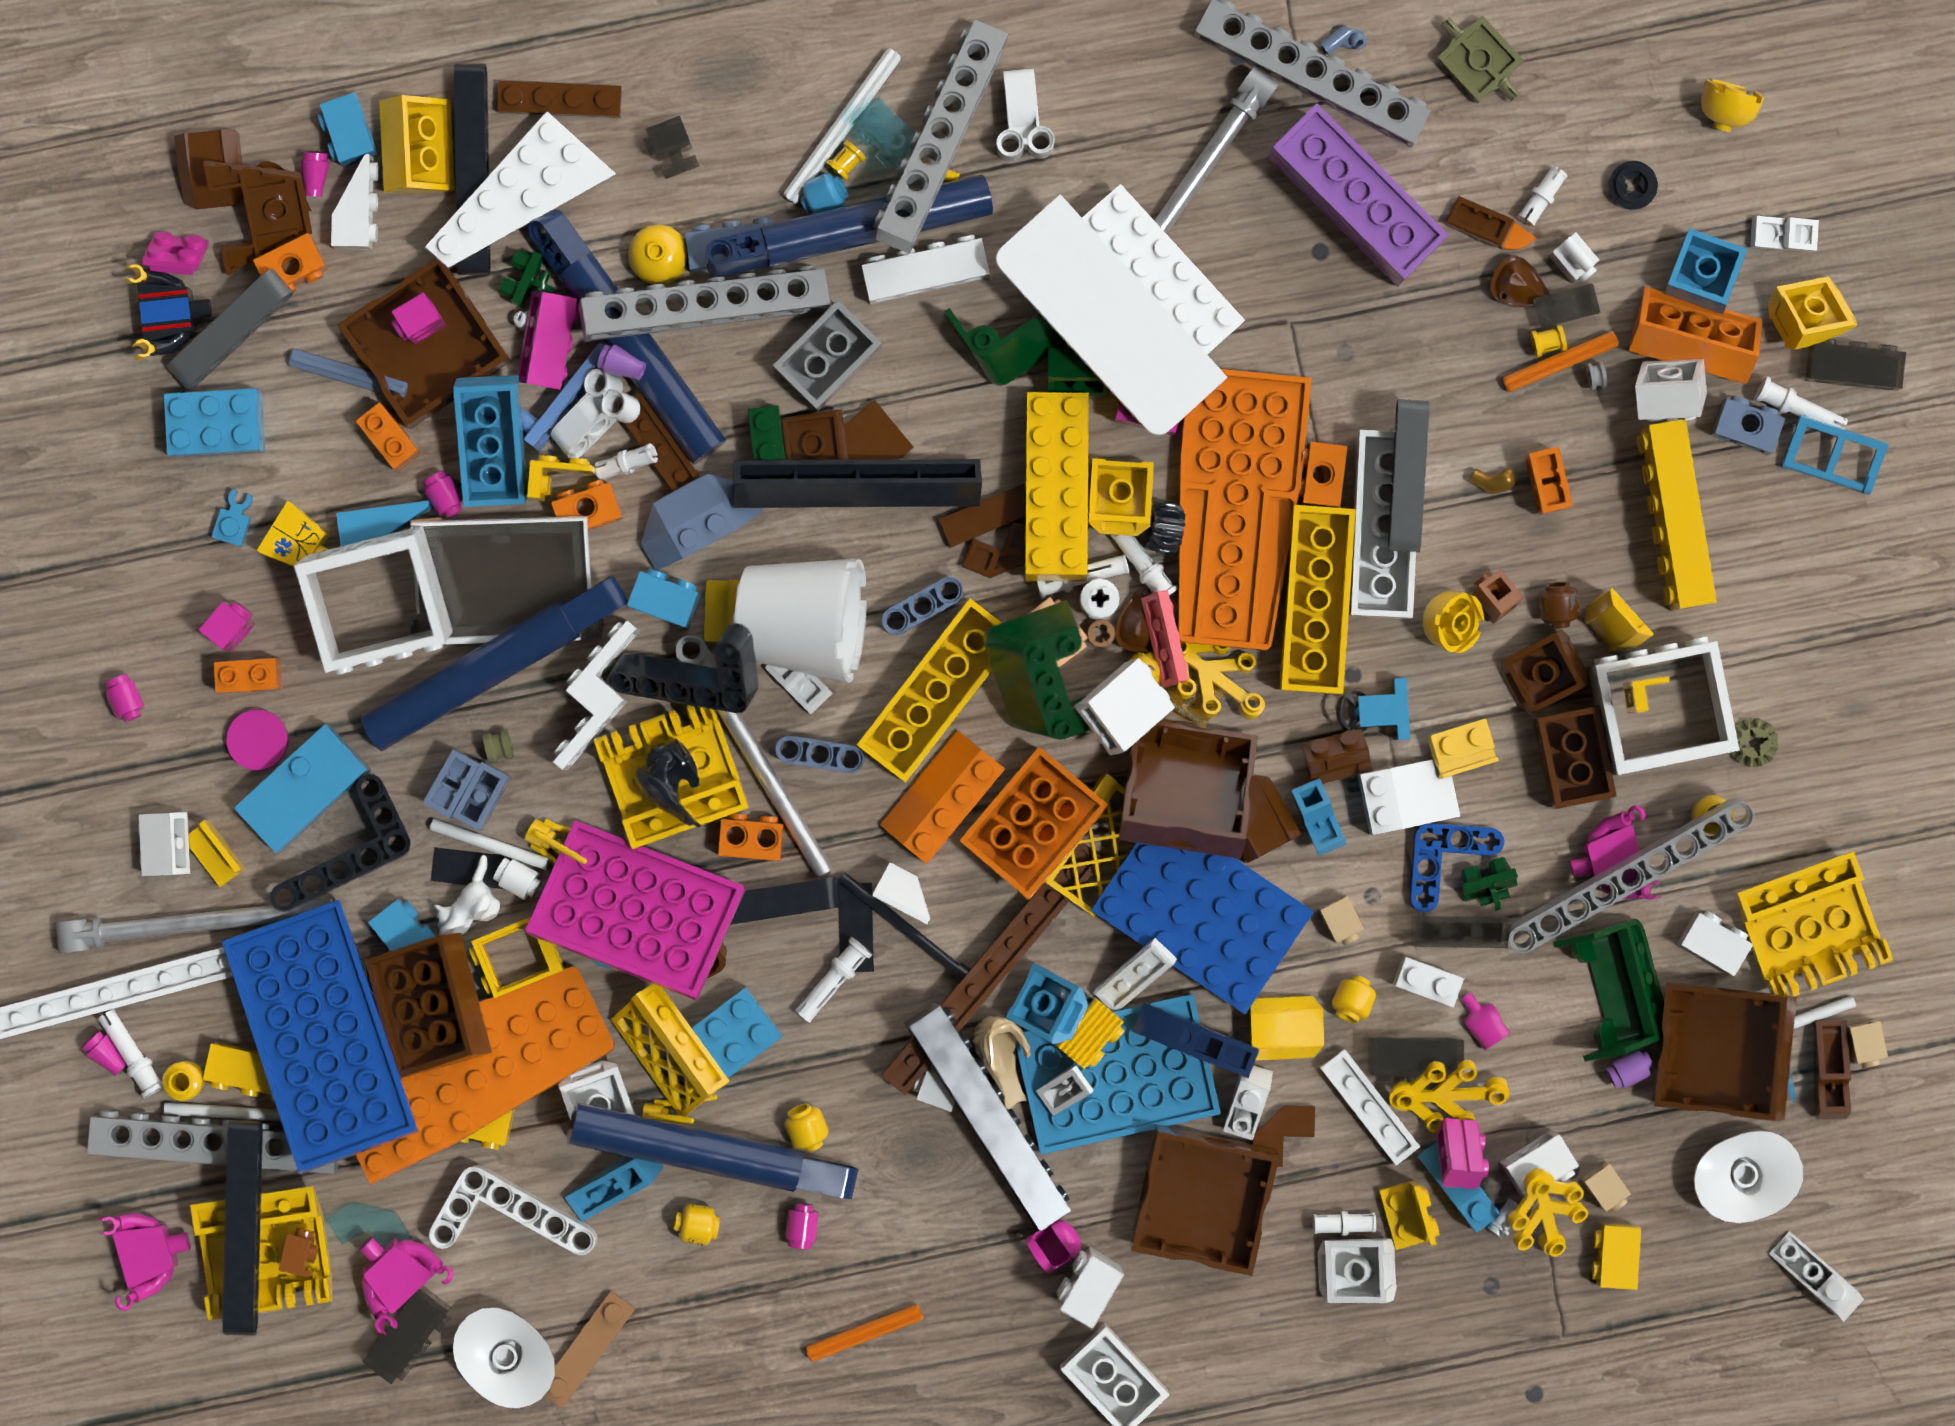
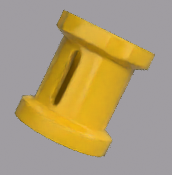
(846, 160)
(1548, 340)

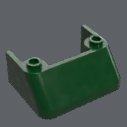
(1014, 354)
(1624, 985)

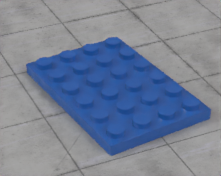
(1209, 913)

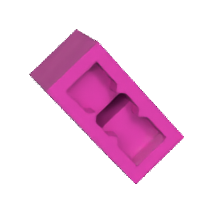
(417, 319)
(228, 625)

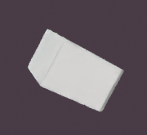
(1064, 1090)

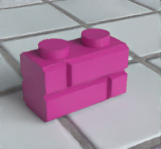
(1461, 1153)

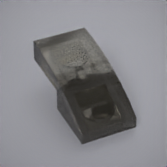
(1567, 305)

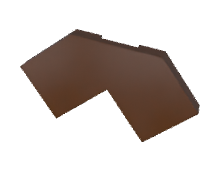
(993, 561)
(1288, 1122)

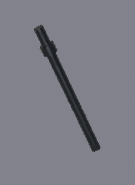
(957, 970)

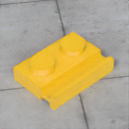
(1462, 748)

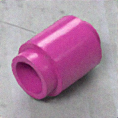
(443, 494)
(124, 698)
(801, 1226)

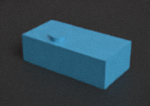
(490, 440)
(302, 788)

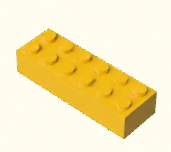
(1056, 487)
(1677, 515)
(1317, 600)
(932, 694)

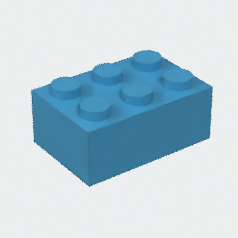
(214, 423)
(737, 1032)

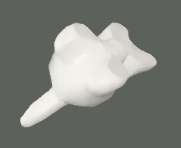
(473, 903)

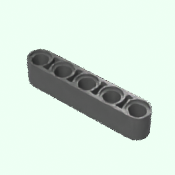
(230, 329)
(1408, 475)

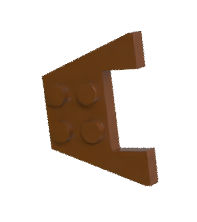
(273, 206)

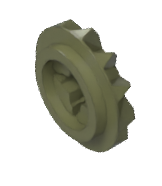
(1767, 748)

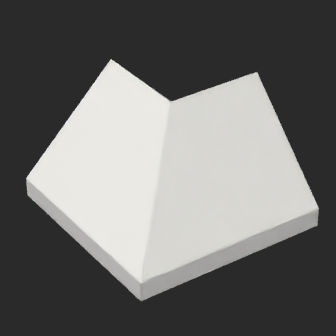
(903, 892)

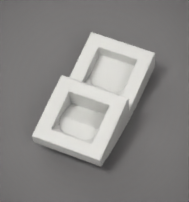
(1784, 234)
(803, 687)

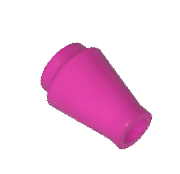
(314, 172)
(104, 1053)

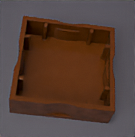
(431, 366)
(1189, 789)
(1725, 1051)
(1204, 1199)

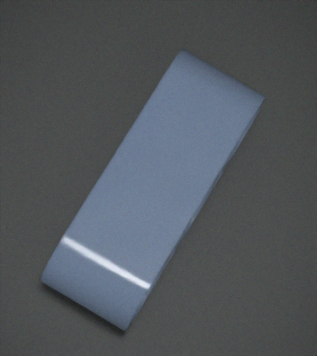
(934, 595)
(805, 749)

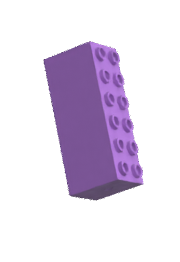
(1357, 195)

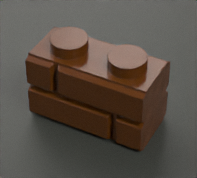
(1337, 756)

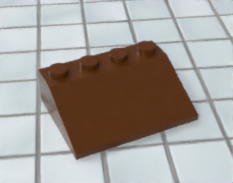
(429, 1004)

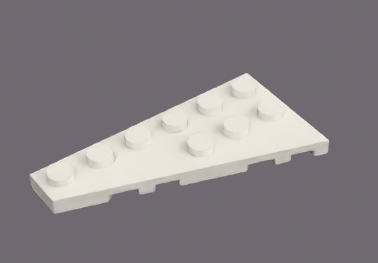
(531, 181)

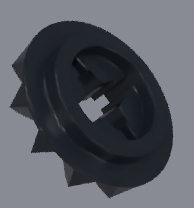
(1647, 183)

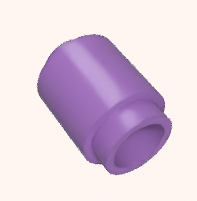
(1629, 1069)

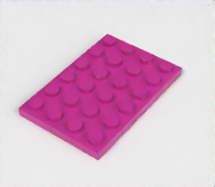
(636, 910)

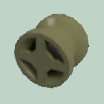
(498, 746)

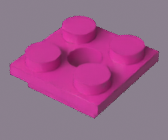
(175, 254)

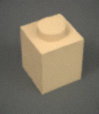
(1341, 920)
(1866, 1043)
(1606, 1187)

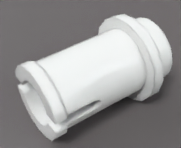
(1501, 1225)

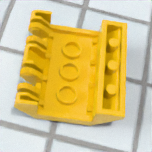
(719, 781)
(1812, 925)
(280, 1214)

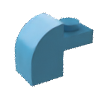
(1318, 817)

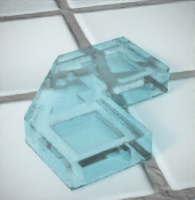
(360, 1217)

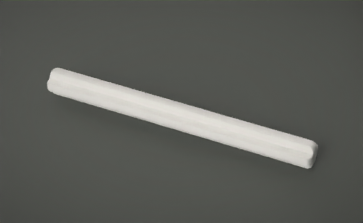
(842, 124)

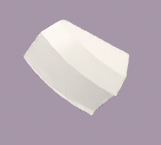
(597, 1086)
(1357, 1270)

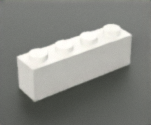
(925, 270)

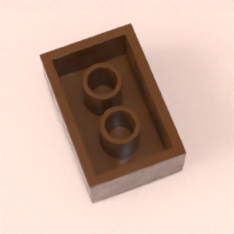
(1575, 757)

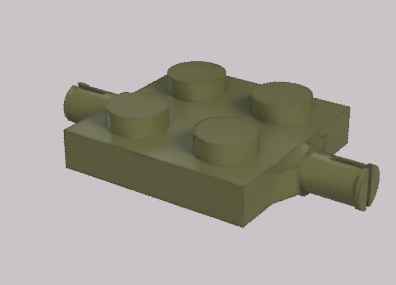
(1480, 59)

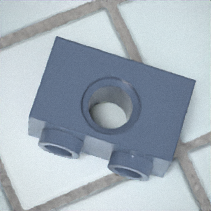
(1729, 426)
(481, 796)

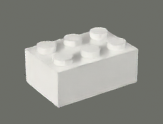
(1089, 1287)
(1114, 1379)

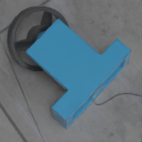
(1378, 710)

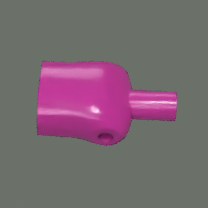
(1484, 1022)

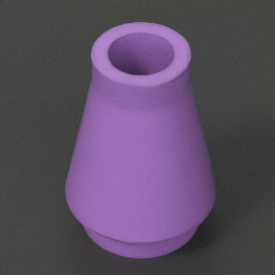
(621, 363)

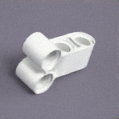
(1022, 116)
(594, 414)

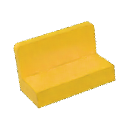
(719, 608)
(1636, 693)
(214, 853)

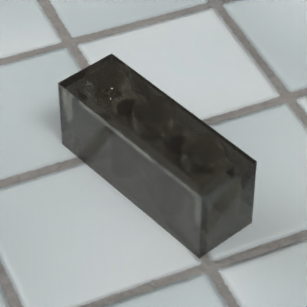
(1856, 365)
(1459, 931)
(1411, 1056)
(415, 1324)

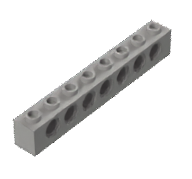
(979, 40)
(1294, 74)
(598, 326)
(103, 1141)

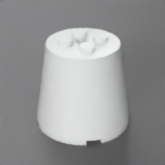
(805, 615)

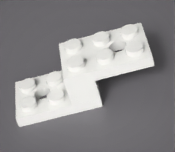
(595, 694)

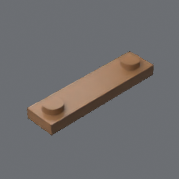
(588, 1347)

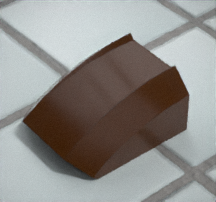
(197, 147)
(1544, 672)
(1268, 821)

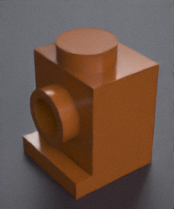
(1505, 591)
(299, 1252)

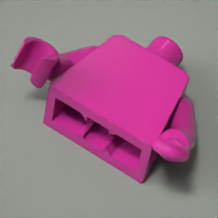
(1608, 844)
(145, 1253)
(396, 1274)

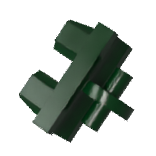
(531, 266)
(1490, 888)

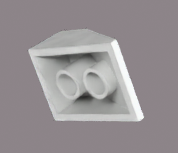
(1407, 797)

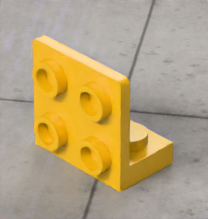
(541, 484)
(1408, 1215)

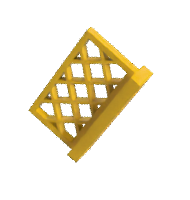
(1104, 788)
(678, 1042)

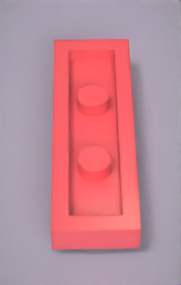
(1165, 638)

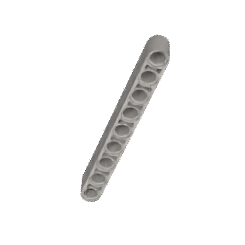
(1645, 874)

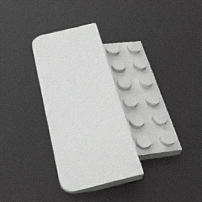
(1124, 303)

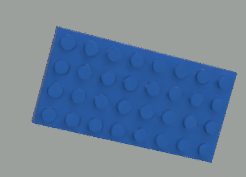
(320, 1036)

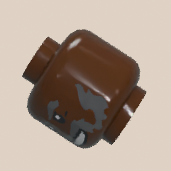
(1559, 604)

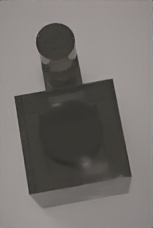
(670, 140)

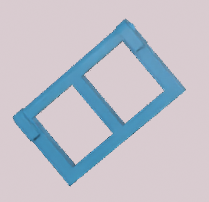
(1842, 434)

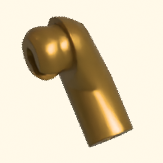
(1496, 483)

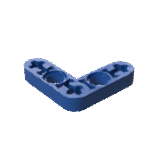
(1434, 853)

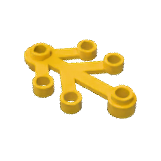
(1211, 672)
(1446, 1093)
(1538, 1186)

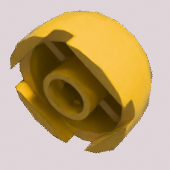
(1729, 104)
(658, 255)
(1453, 621)

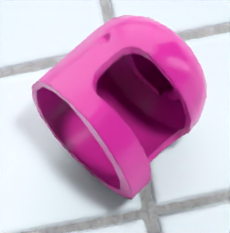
(1054, 1245)

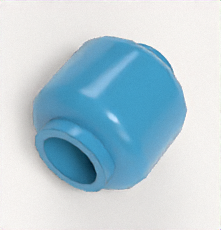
(824, 193)

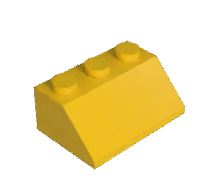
(417, 145)

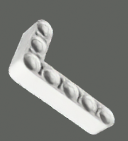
(511, 1208)

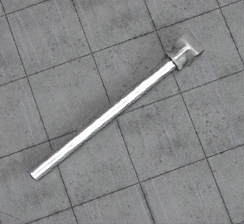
(1252, 94)
(763, 770)
(80, 934)

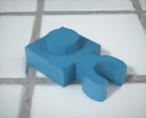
(232, 523)

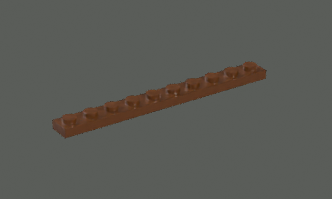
(993, 965)

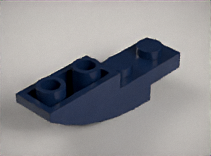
(1195, 1040)

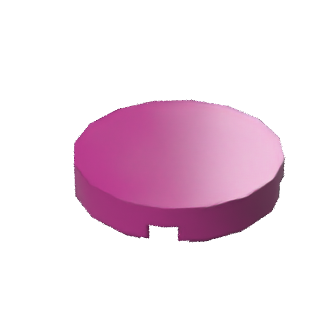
(257, 739)

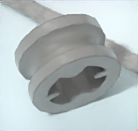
(1596, 375)

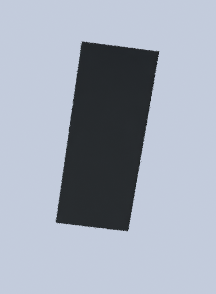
(460, 866)
(856, 922)

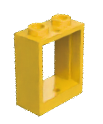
(490, 980)

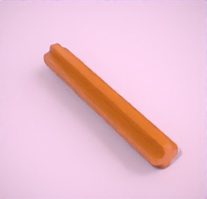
(1560, 361)
(864, 1333)

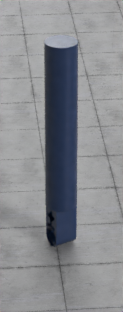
(840, 229)
(660, 382)
(490, 664)
(707, 1152)

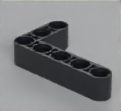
(721, 688)
(351, 857)

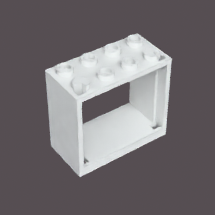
(372, 655)
(1719, 696)

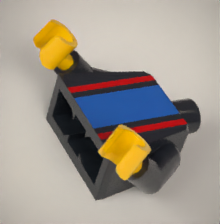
(165, 311)

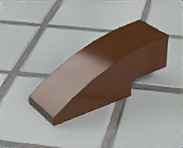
(1831, 1069)

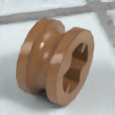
(1110, 630)

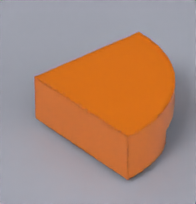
(1518, 238)

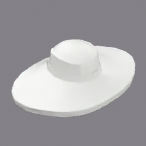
(1748, 1176)
(503, 1358)

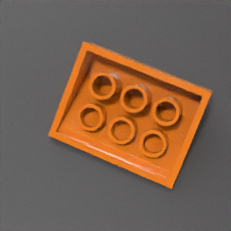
(1034, 823)

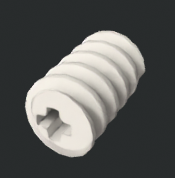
(1107, 591)

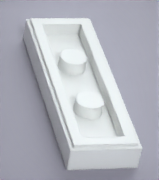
(1135, 975)

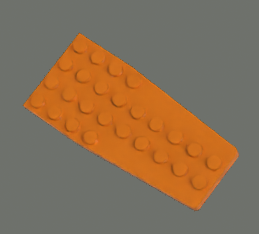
(1238, 499)
(535, 1043)

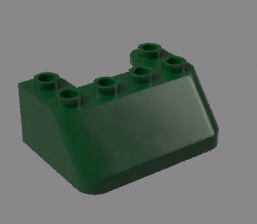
(1027, 671)

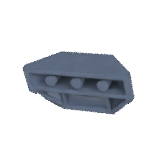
(692, 519)

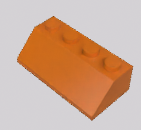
(1681, 330)
(942, 797)

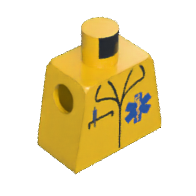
(293, 536)

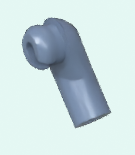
(1344, 37)

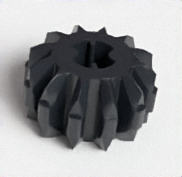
(1165, 528)

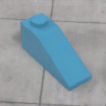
(378, 521)
(612, 1185)
(1471, 1203)

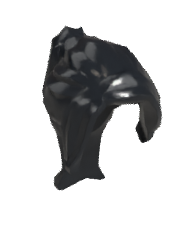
(661, 775)

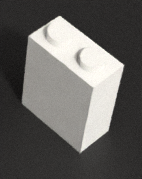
(1125, 706)

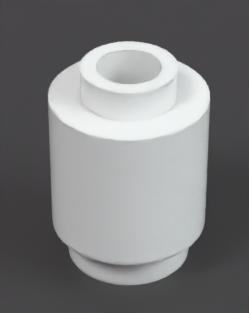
(517, 878)

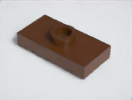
(1480, 222)

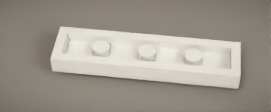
(1370, 1107)

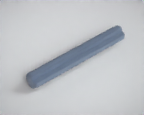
(343, 372)

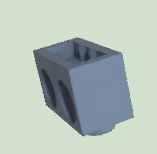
(451, 783)

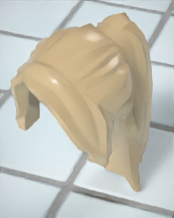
(995, 1044)

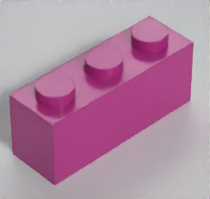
(547, 340)

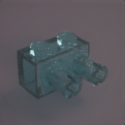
(885, 132)

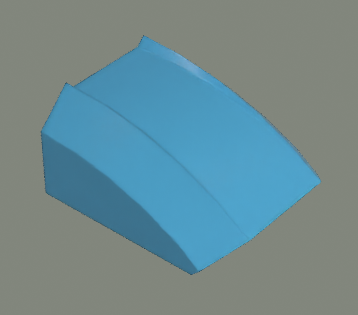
(1048, 1005)

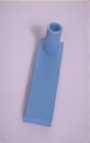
(540, 430)

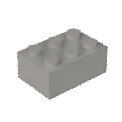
(827, 355)

